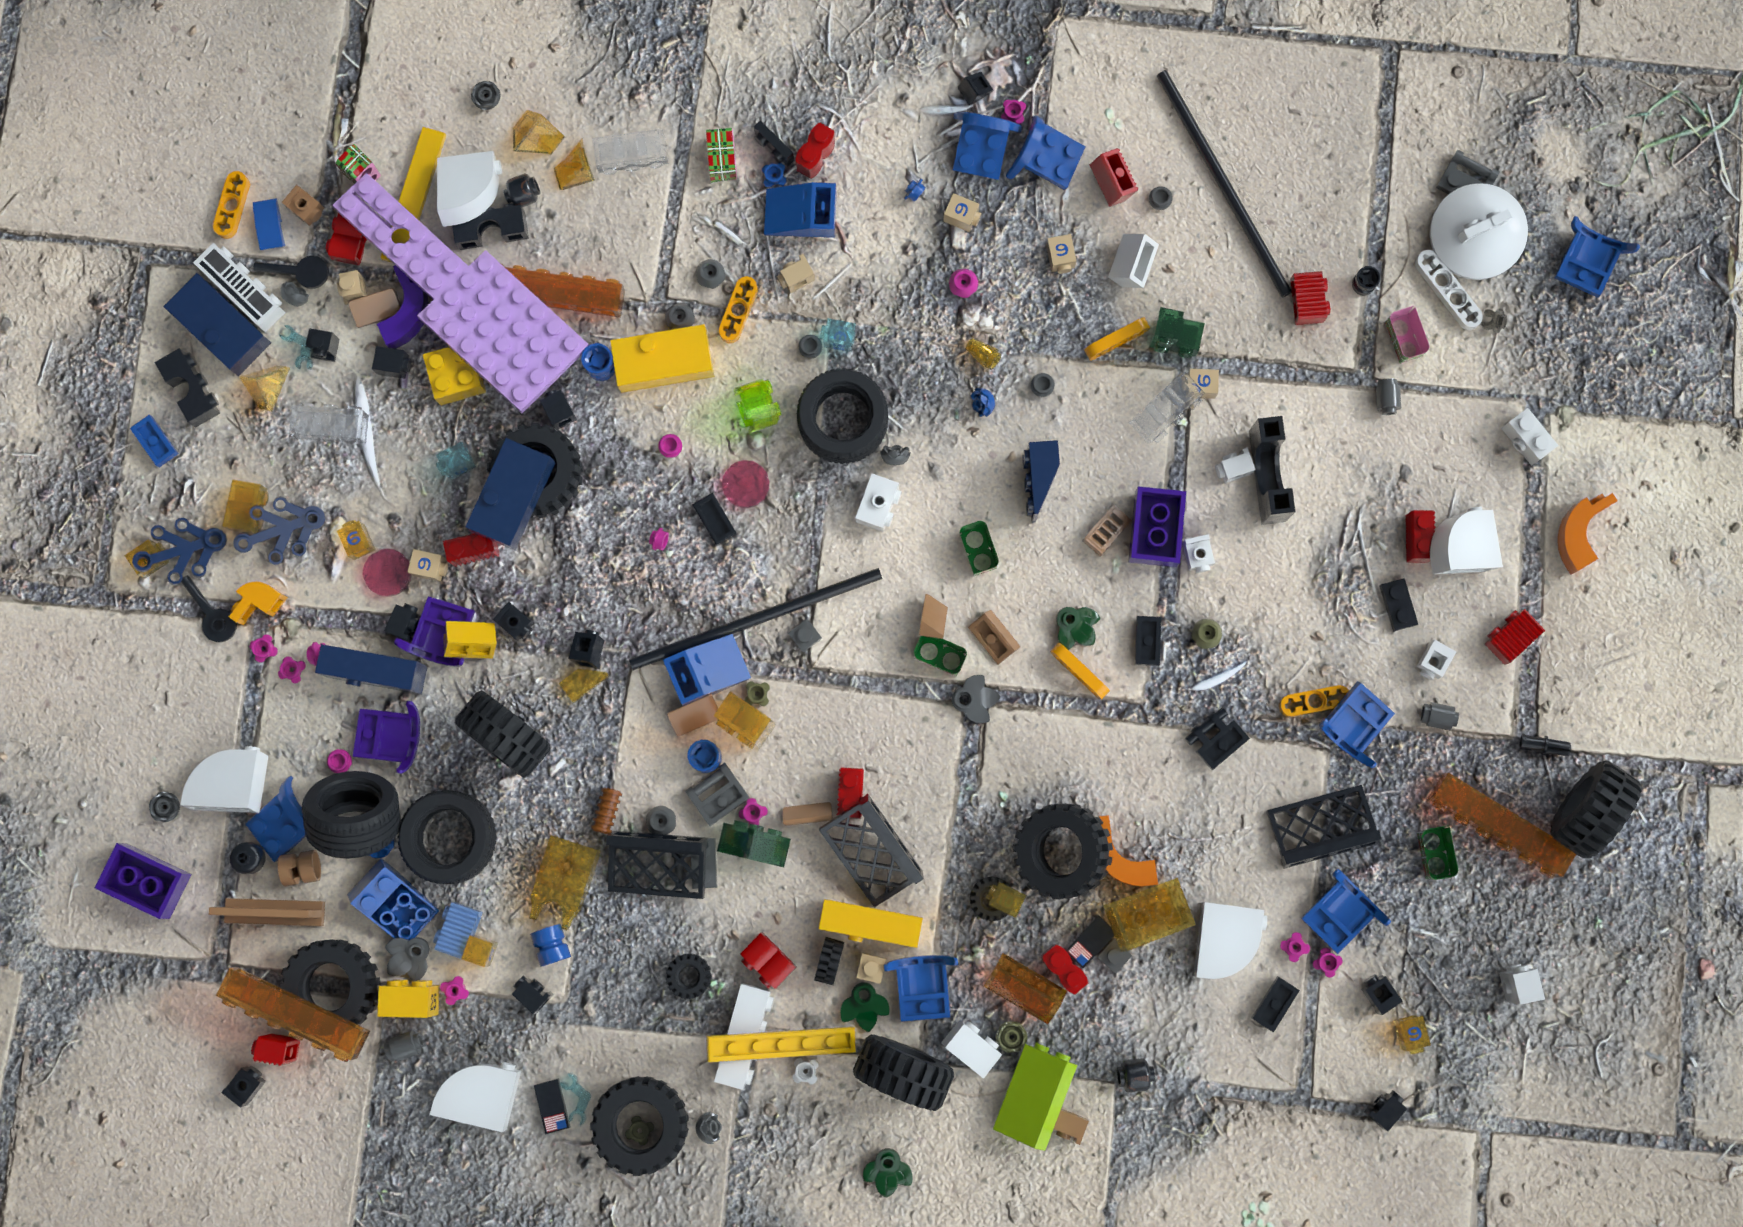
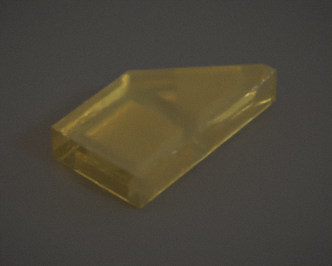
(582, 682)

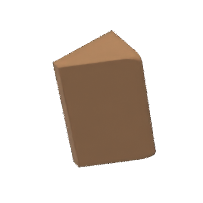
(374, 307)
(933, 618)
(994, 636)
(693, 715)
(807, 813)

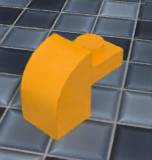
(256, 595)

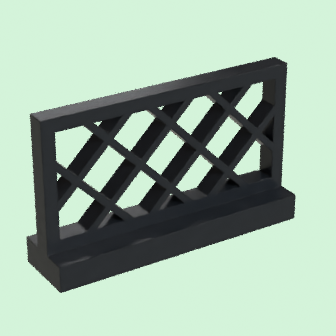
(656, 843)
(892, 845)
(1329, 847)

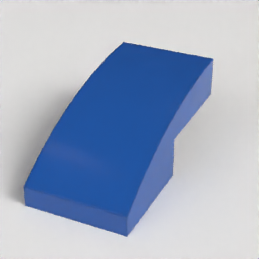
(267, 224)

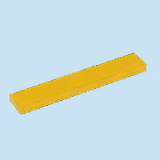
(419, 178)
(780, 1044)

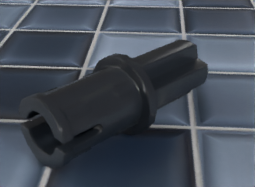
(1544, 745)

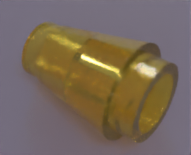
(983, 353)

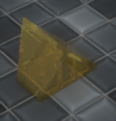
(535, 134)
(574, 168)
(265, 385)

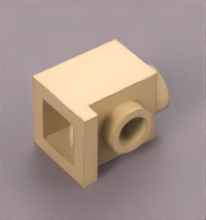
(796, 274)
(351, 286)

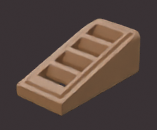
(1095, 545)

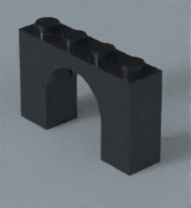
(1274, 501)

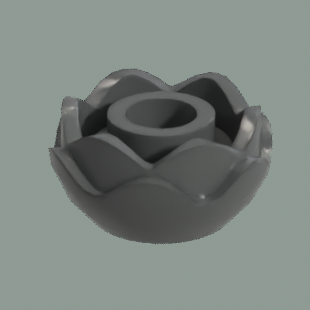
(485, 88)
(710, 281)
(293, 295)
(679, 310)
(895, 455)
(157, 803)
(664, 813)
(708, 1128)

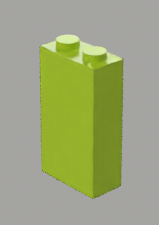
(1035, 1096)

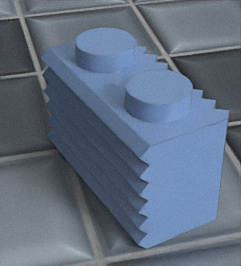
(458, 925)

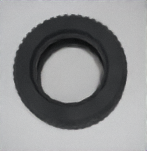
(838, 382)
(415, 822)
(357, 834)

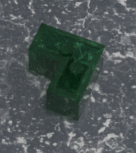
(1176, 334)
(754, 843)

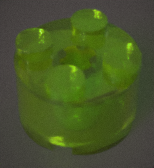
(757, 405)

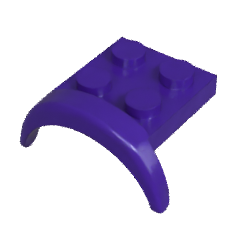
(429, 633)
(388, 736)

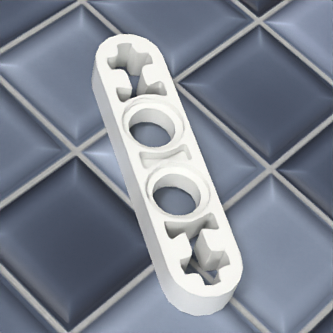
(1452, 287)

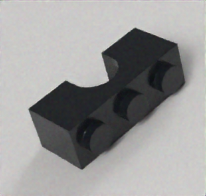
(509, 219)
(199, 403)

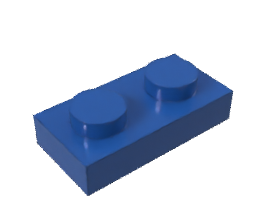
(154, 441)

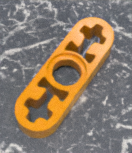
(229, 187)
(738, 291)
(1117, 339)
(1080, 671)
(1320, 692)

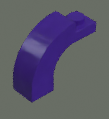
(405, 323)

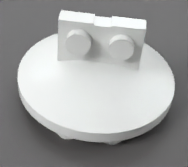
(1478, 231)

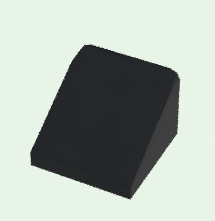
(974, 88)

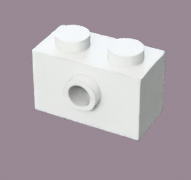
(1133, 260)
(1529, 436)
(877, 503)
(1521, 984)
(971, 1048)

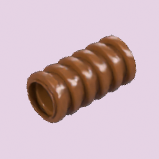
(606, 810)

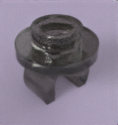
(1497, 322)

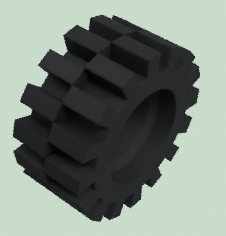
(977, 903)
(829, 961)
(678, 987)

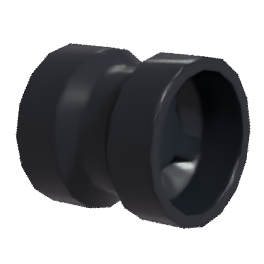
(1370, 277)

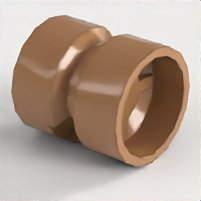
(297, 868)

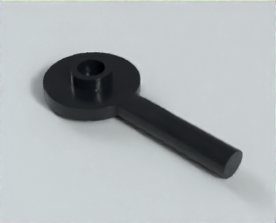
(309, 272)
(216, 624)

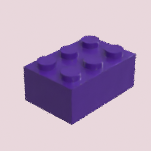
(1157, 526)
(143, 881)

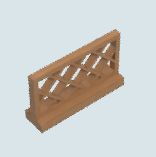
(271, 912)

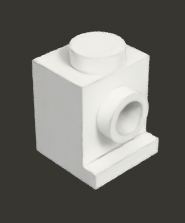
(1235, 467)
(1193, 562)
(1443, 657)

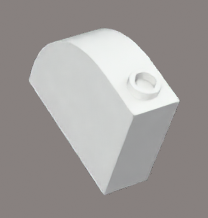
(466, 186)
(1466, 544)
(227, 782)
(1227, 939)
(479, 1096)

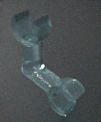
(301, 340)
(584, 1098)

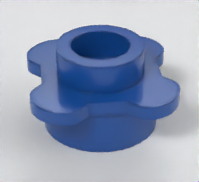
(769, 170)
(914, 190)

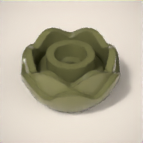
(1202, 640)
(1015, 1044)

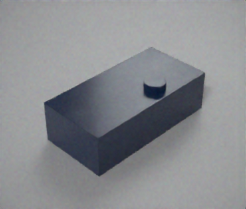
(217, 324)
(510, 494)
(371, 669)

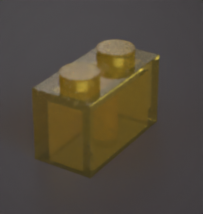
(240, 500)

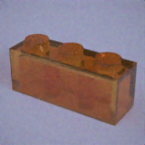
(1025, 988)

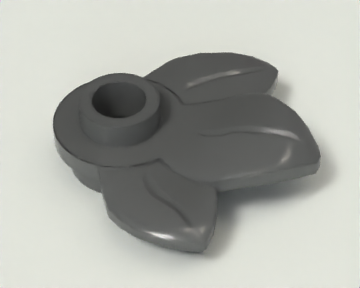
(979, 699)
(405, 960)

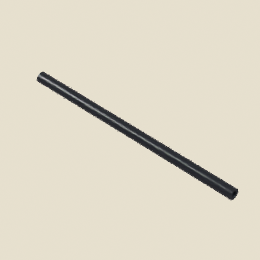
(1224, 184)
(756, 618)

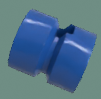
(598, 362)
(704, 756)
(550, 945)

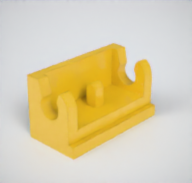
(469, 639)

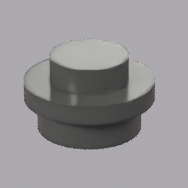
(1160, 198)
(810, 346)
(1042, 385)

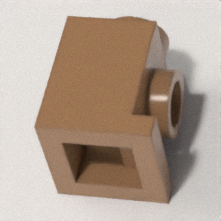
(295, 201)
(1070, 1125)

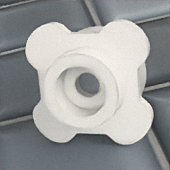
(800, 1076)

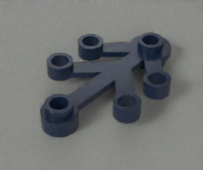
(283, 528)
(183, 549)

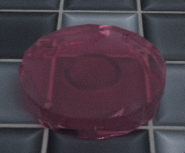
(745, 484)
(387, 572)

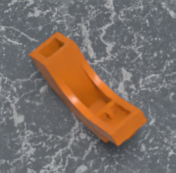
(1572, 533)
(1127, 871)

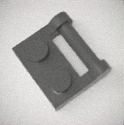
(1454, 178)
(723, 800)

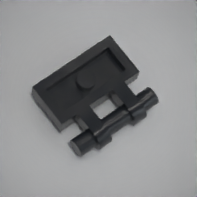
(1222, 744)

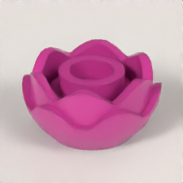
(963, 290)

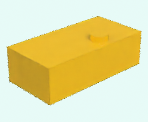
(662, 358)
(870, 923)

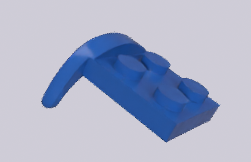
(982, 144)
(1048, 154)
(1591, 259)
(1356, 722)
(279, 823)
(1342, 913)
(922, 986)

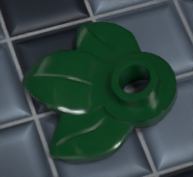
(1080, 628)
(864, 1010)
(887, 1176)

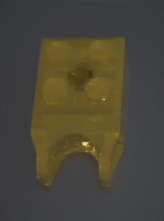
(561, 887)

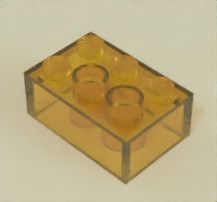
(745, 720)
(1149, 915)

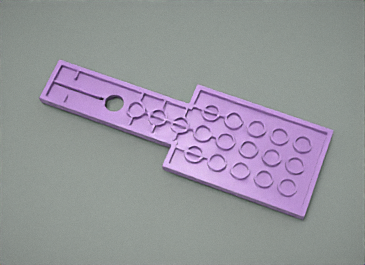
(474, 307)

